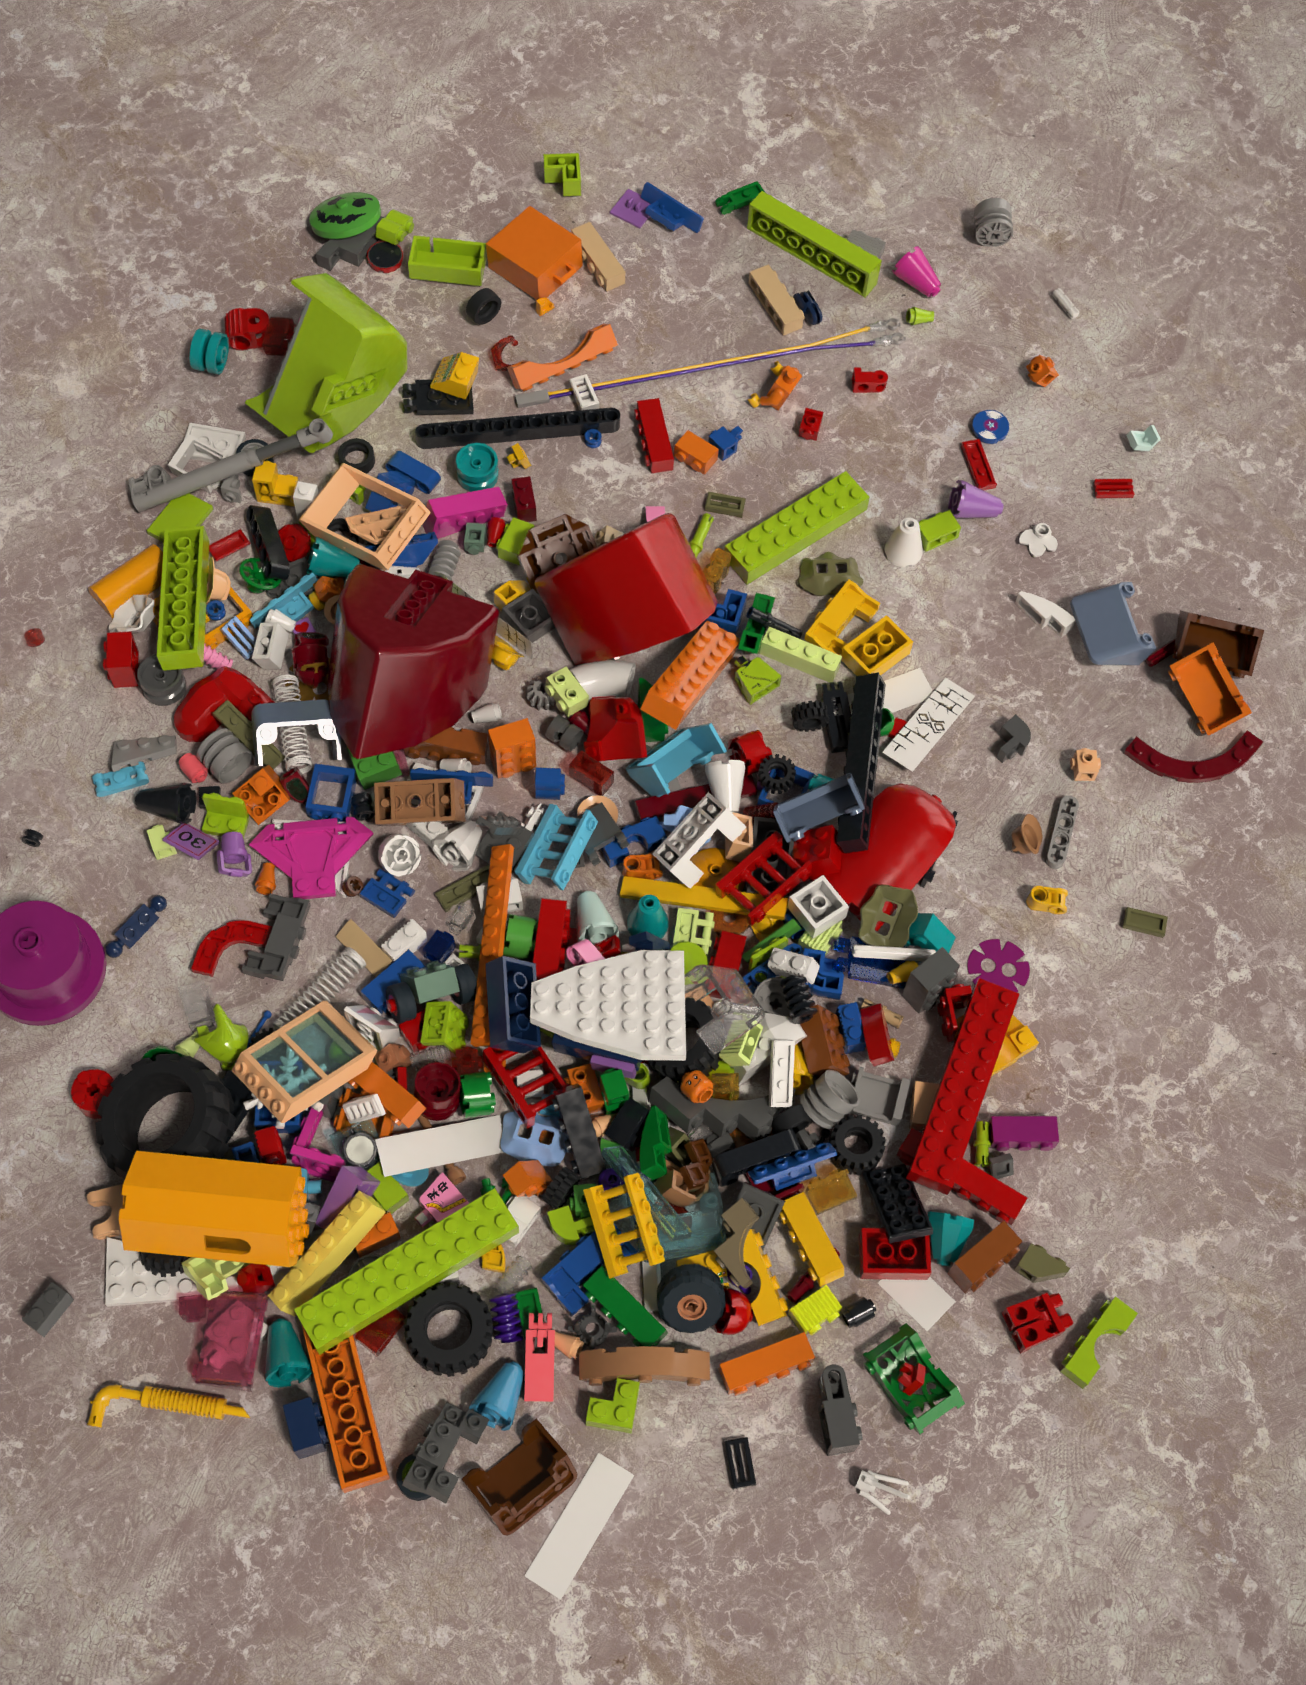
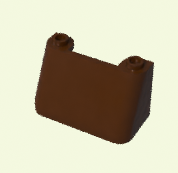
(1235, 642)
(522, 1480)

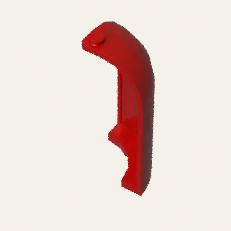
(904, 842)

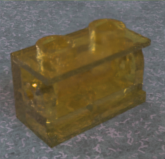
(725, 1086)

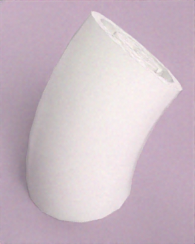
(605, 678)

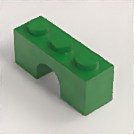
(613, 1090)

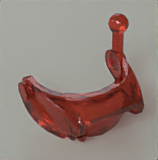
(497, 350)

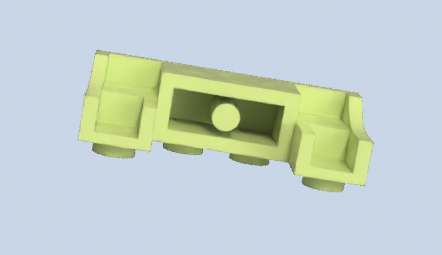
(211, 1274)

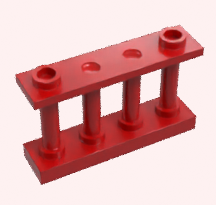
(755, 859)
(517, 1094)

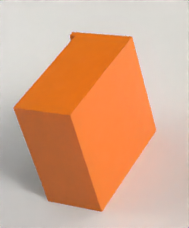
(535, 253)

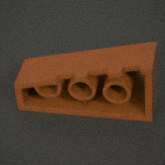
(453, 745)

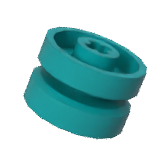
(209, 351)
(477, 467)

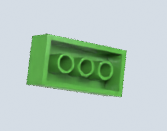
(376, 768)

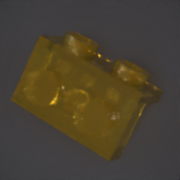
(830, 1191)

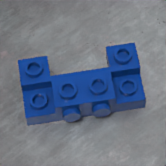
(576, 1268)

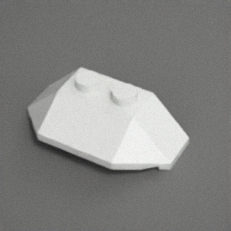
(774, 1028)

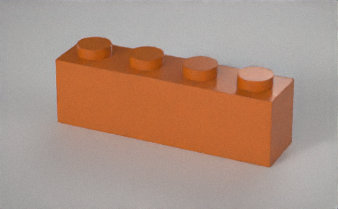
(393, 1096)
(767, 1363)

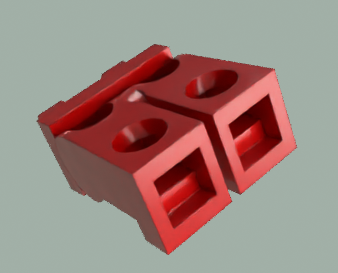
(1045, 1319)

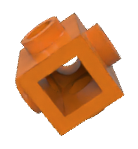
(1042, 370)

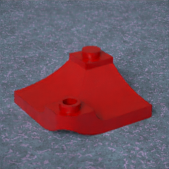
(615, 730)

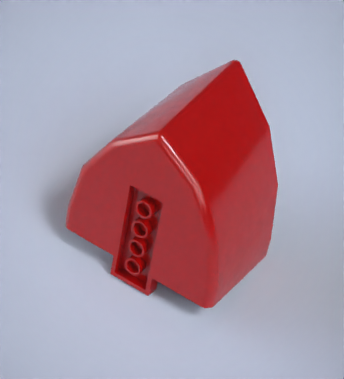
(628, 593)

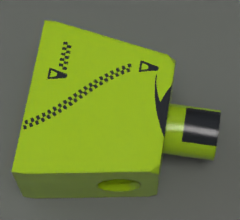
(755, 678)

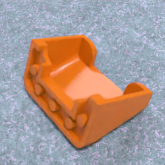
(1209, 689)

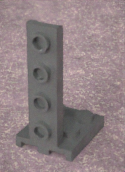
(503, 831)

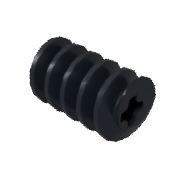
(797, 999)

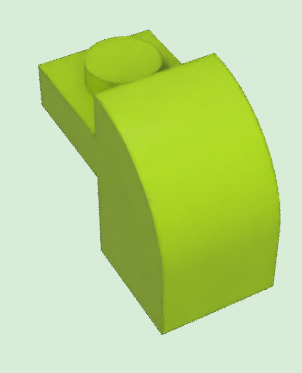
(565, 1228)

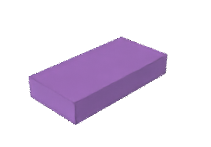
(602, 1064)

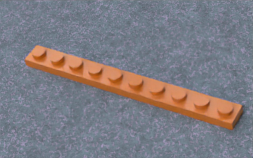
(492, 935)

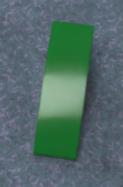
(655, 1144)

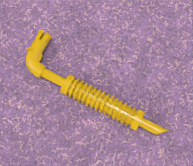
(166, 1400)

